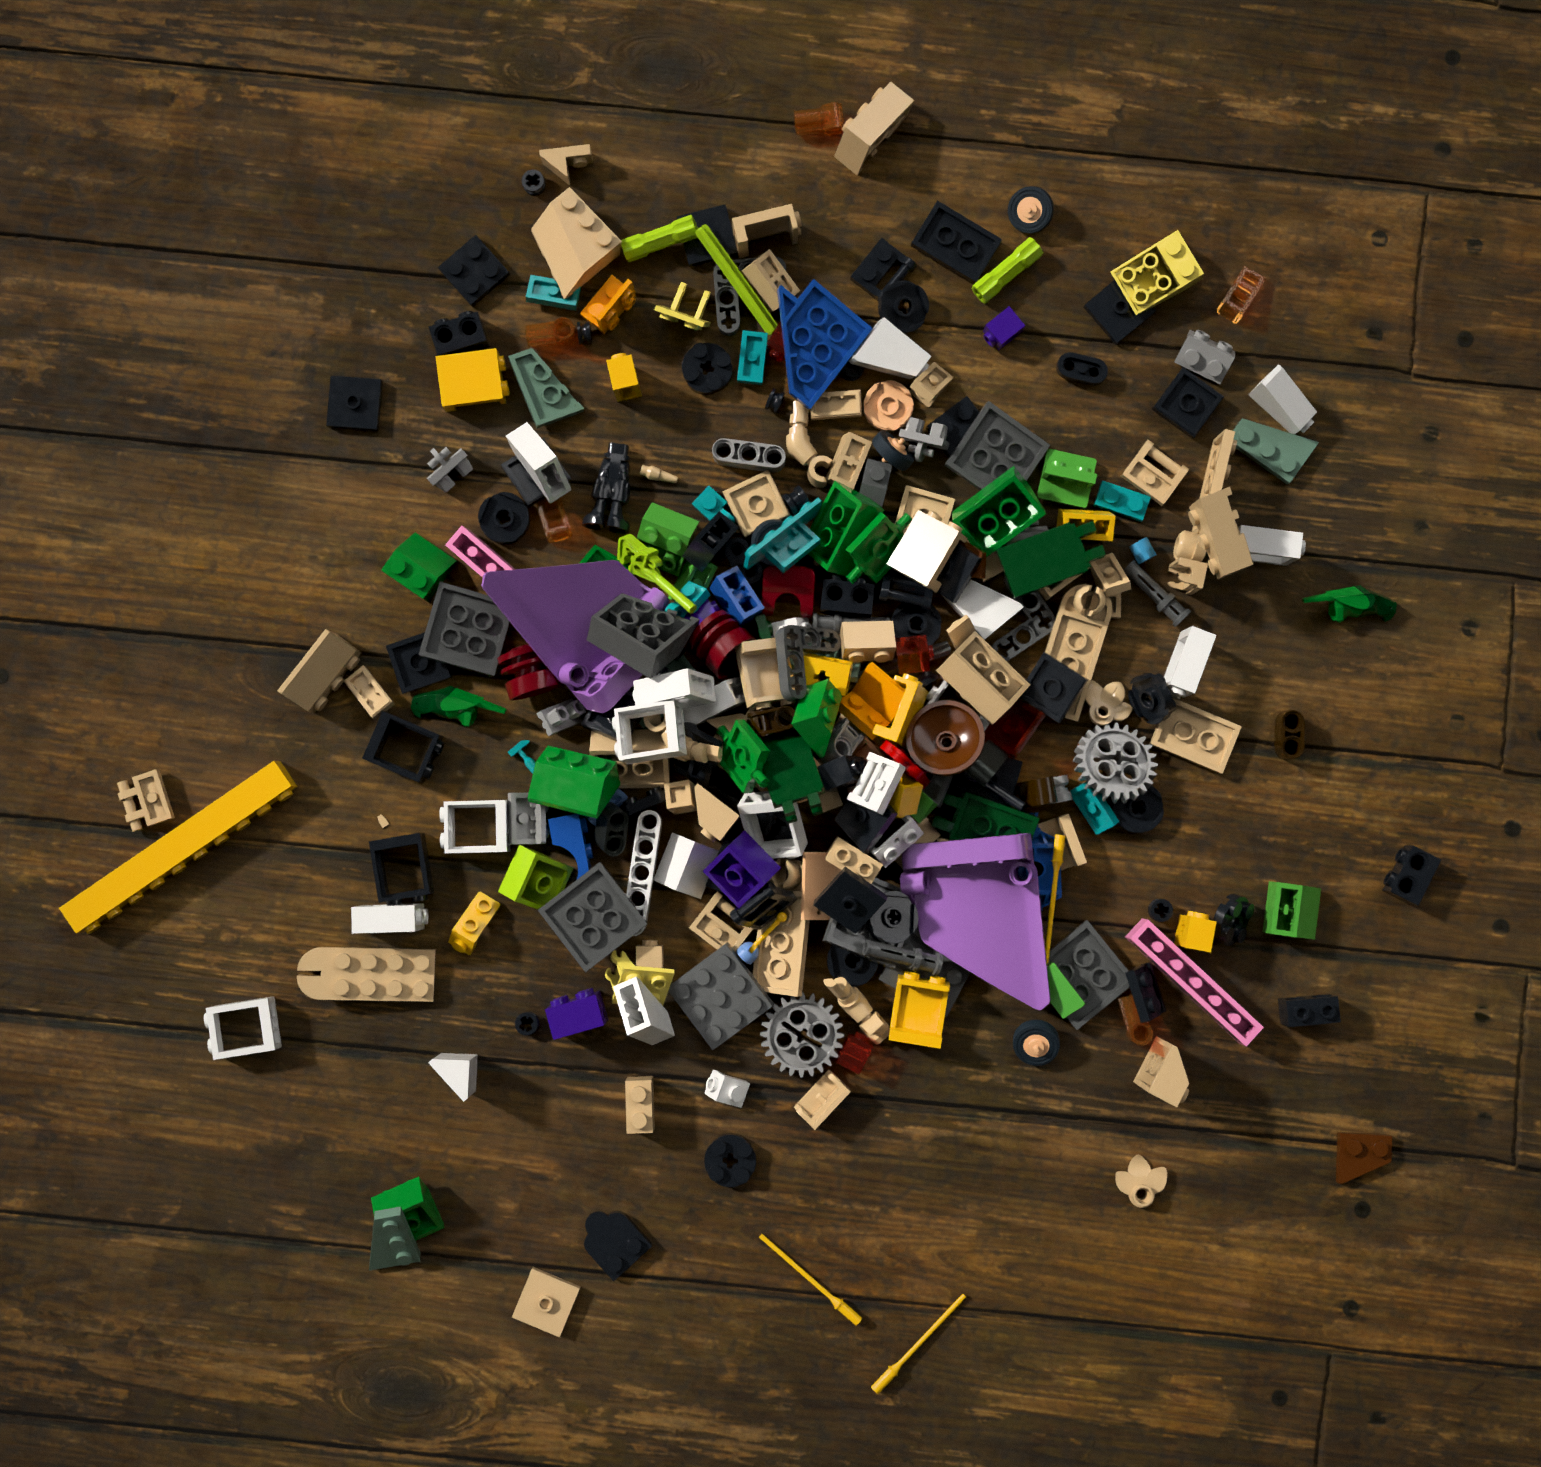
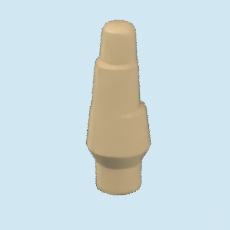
(656, 474)

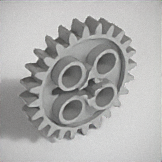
(1115, 763)
(788, 1054)

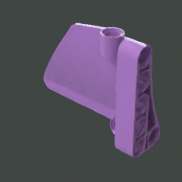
(554, 615)
(981, 910)

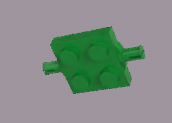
(875, 547)
(743, 756)

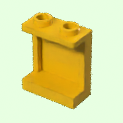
(471, 378)
(910, 704)
(919, 1010)

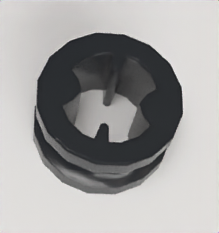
(533, 190)
(584, 332)
(775, 400)
(1164, 903)
(535, 1025)

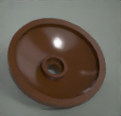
(940, 723)

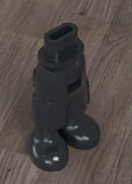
(612, 487)

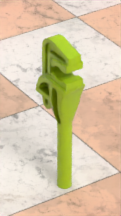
(646, 564)

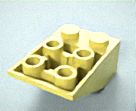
(1158, 273)

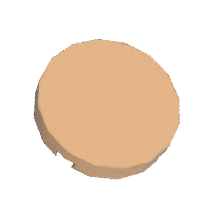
(888, 405)

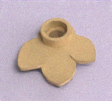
(1108, 699)
(1141, 1177)

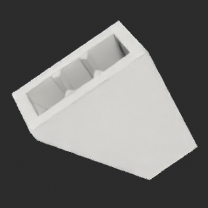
(890, 352)
(1284, 401)
(539, 462)
(985, 608)
(728, 696)
(642, 1012)

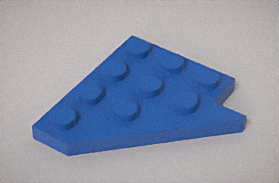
(817, 339)

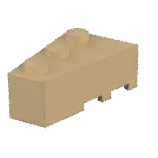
(872, 126)
(1220, 533)

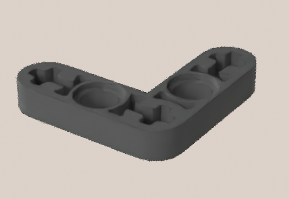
(723, 285)
(1030, 625)
(799, 646)

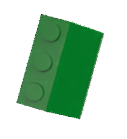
(998, 512)
(838, 524)
(573, 781)

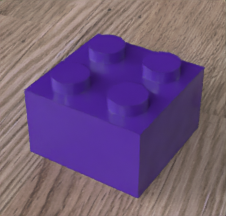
(741, 869)
(576, 1014)

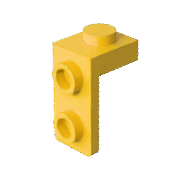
(472, 923)

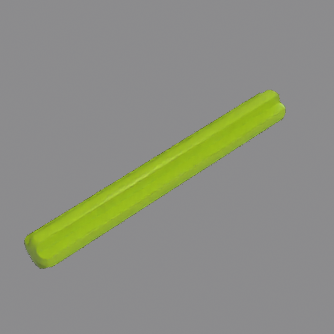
(736, 279)

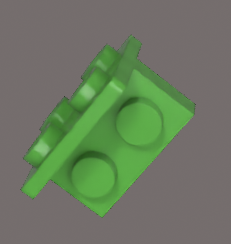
(1067, 478)

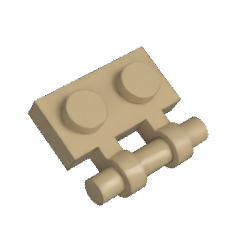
(152, 798)

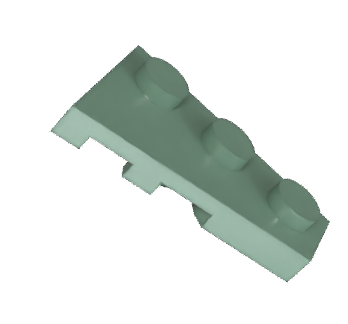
(1273, 448)

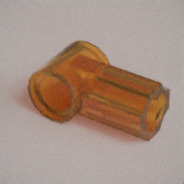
(825, 119)
(548, 333)
(1132, 1020)

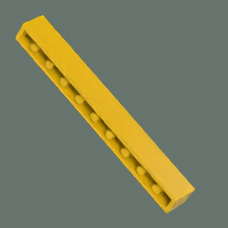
(178, 847)

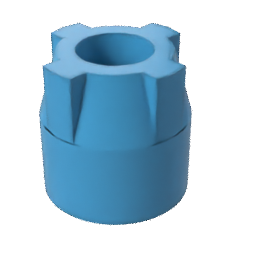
(1142, 550)

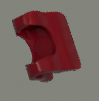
(795, 581)

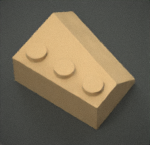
(574, 241)

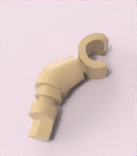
(800, 447)
(695, 751)
(859, 1009)

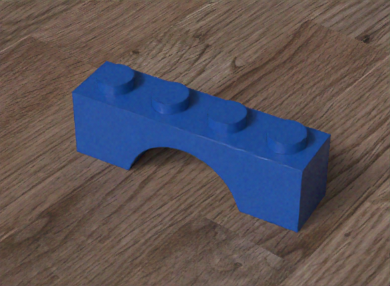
(570, 834)

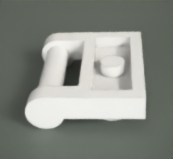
(876, 783)

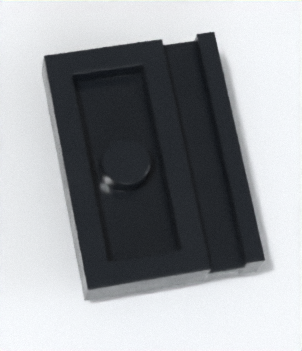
(1145, 992)

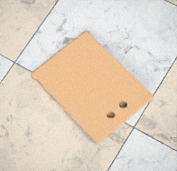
(816, 876)

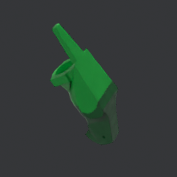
(1355, 602)
(452, 704)

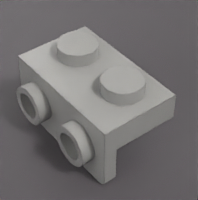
(1205, 356)
(526, 820)

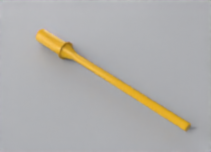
(1057, 861)
(838, 1303)
(893, 1370)

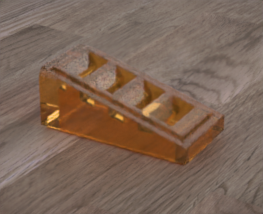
(1234, 309)
(557, 529)

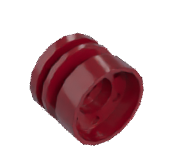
(716, 641)
(529, 673)

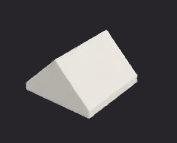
(684, 865)
(458, 1072)

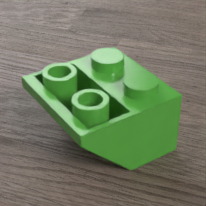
(669, 534)
(1291, 910)

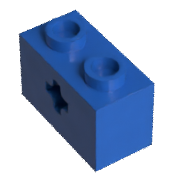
(736, 596)

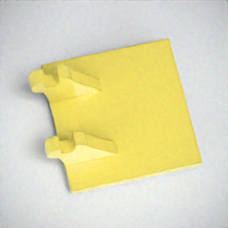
(672, 314)
(655, 979)

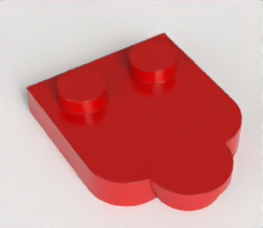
(900, 756)

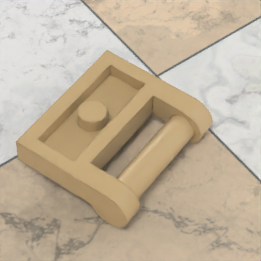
(1149, 478)
(714, 929)

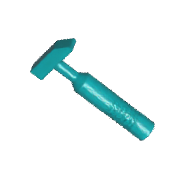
(529, 762)

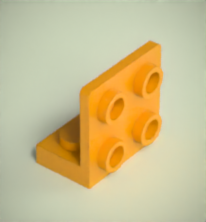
(609, 304)
(872, 700)

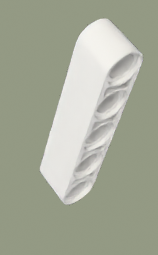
(649, 861)

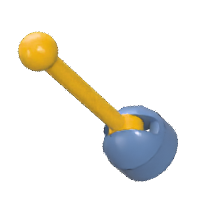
(749, 951)

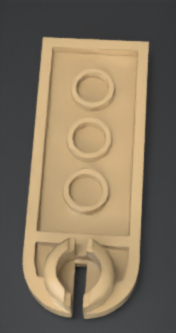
(1217, 471)
(1080, 635)
(784, 950)
(368, 974)

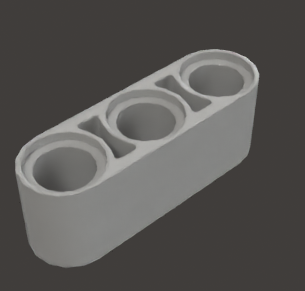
(738, 447)

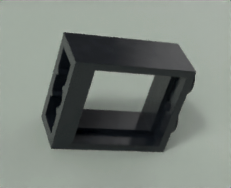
(380, 737)
(379, 868)

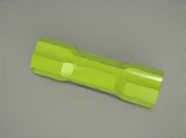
(643, 244)
(1007, 270)

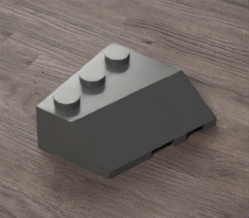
(640, 634)

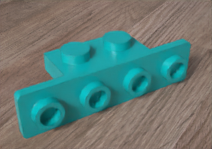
(789, 541)

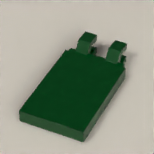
(1048, 558)
(792, 773)
(983, 817)

